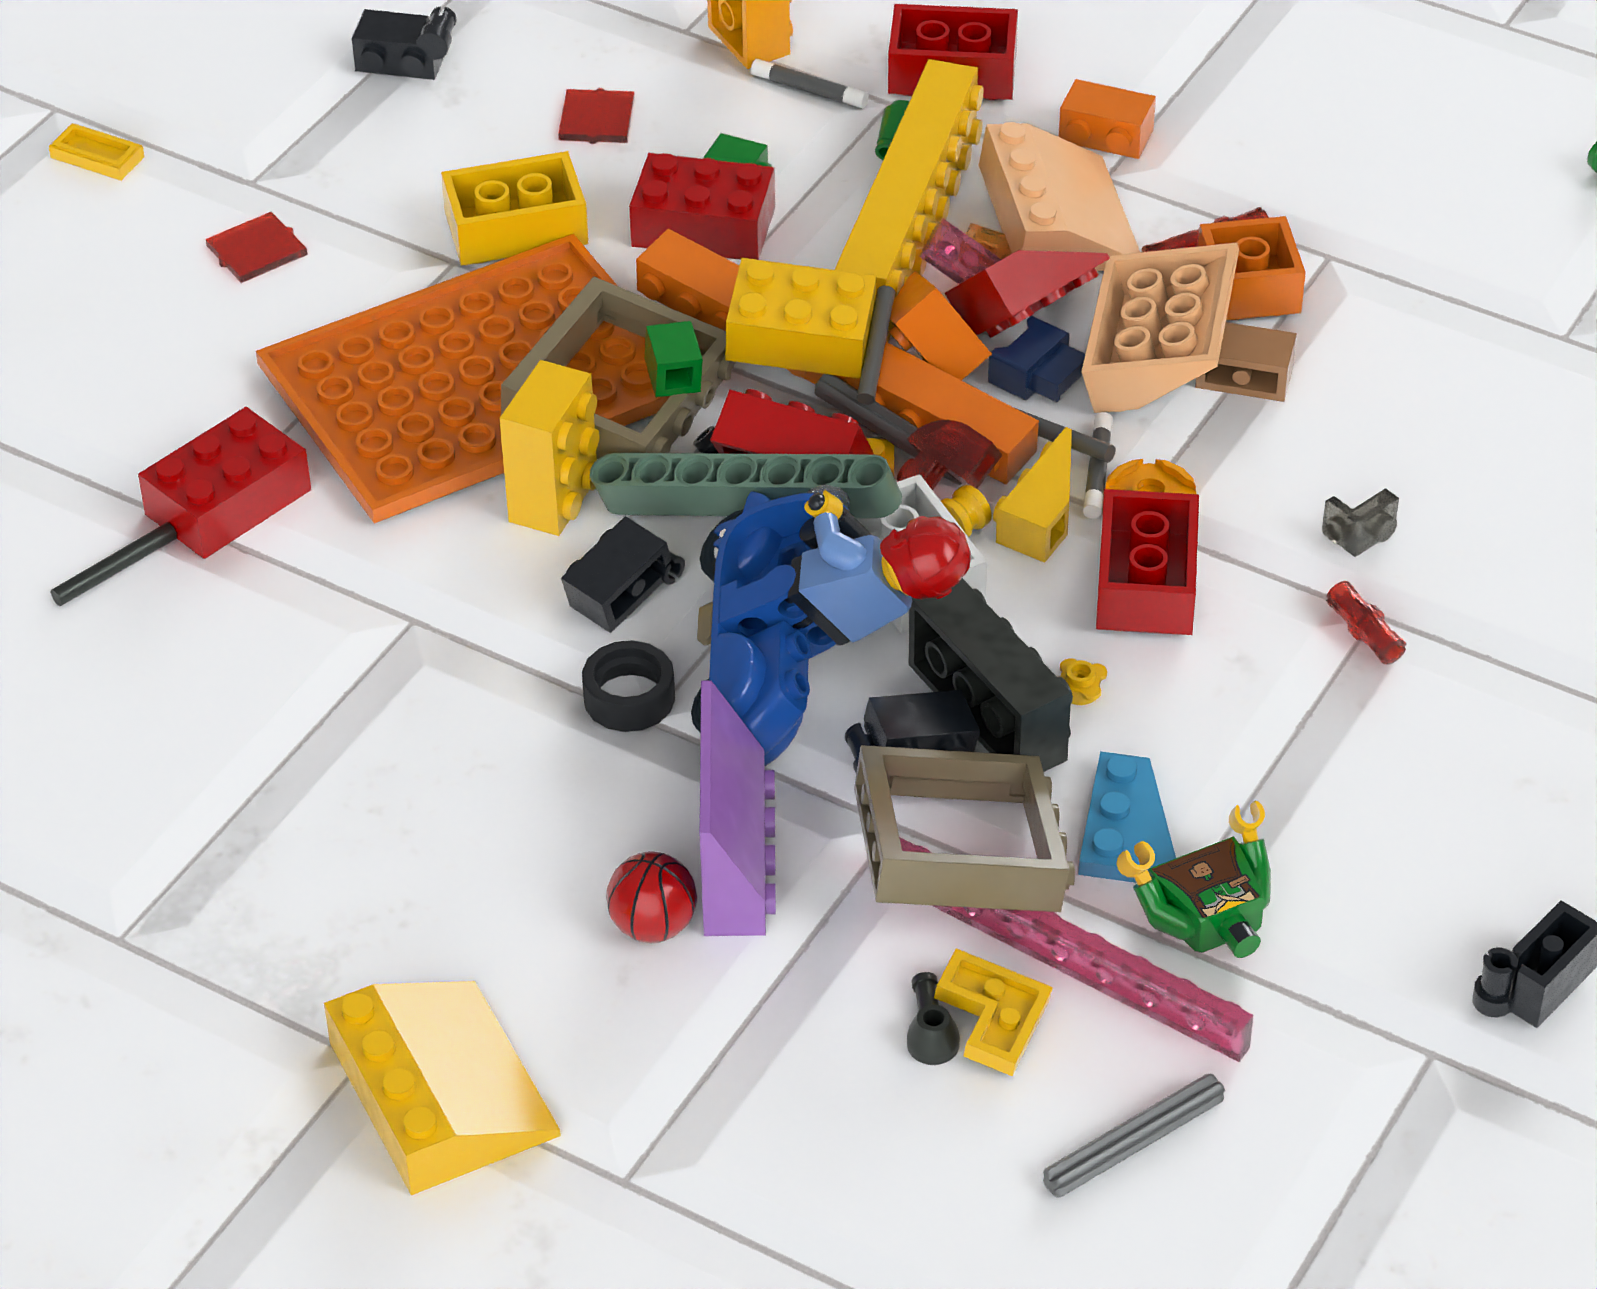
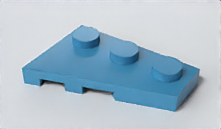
(1121, 814)

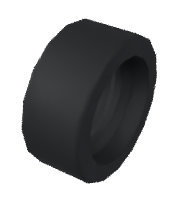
(630, 712)

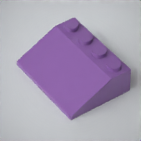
(734, 822)

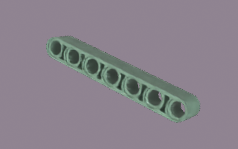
(721, 482)

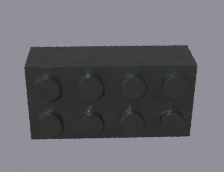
(1008, 687)

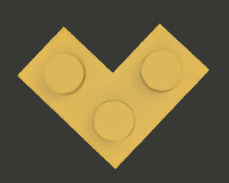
(1006, 1007)

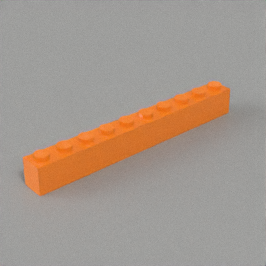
(702, 287)

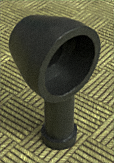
(933, 1032)

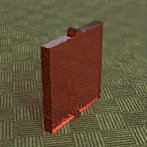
(596, 115)
(256, 247)

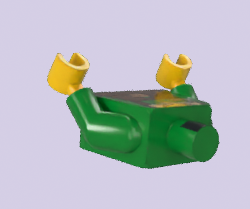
(1209, 893)

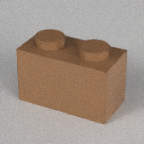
(1252, 363)

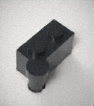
(402, 42)
(619, 573)
(917, 722)
(1539, 968)

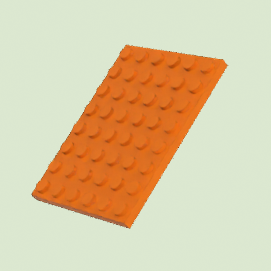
(413, 386)

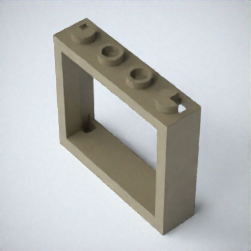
(609, 303)
(961, 878)

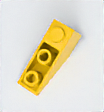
(1037, 509)

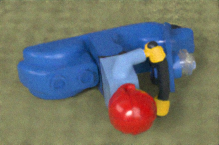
(797, 582)

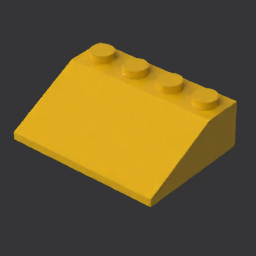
(437, 1078)

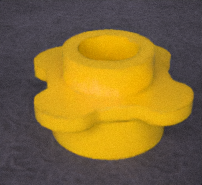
(1083, 679)

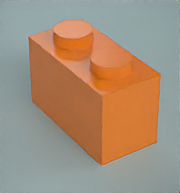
(1107, 118)

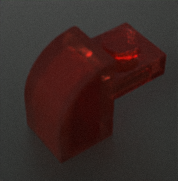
(950, 449)

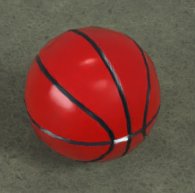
(651, 897)

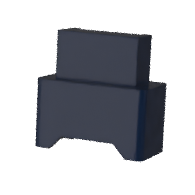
(1036, 362)

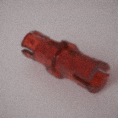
(1366, 622)

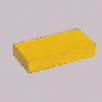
(96, 151)

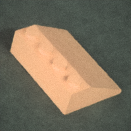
(1052, 193)
(1157, 323)

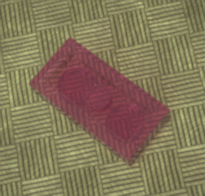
(956, 253)

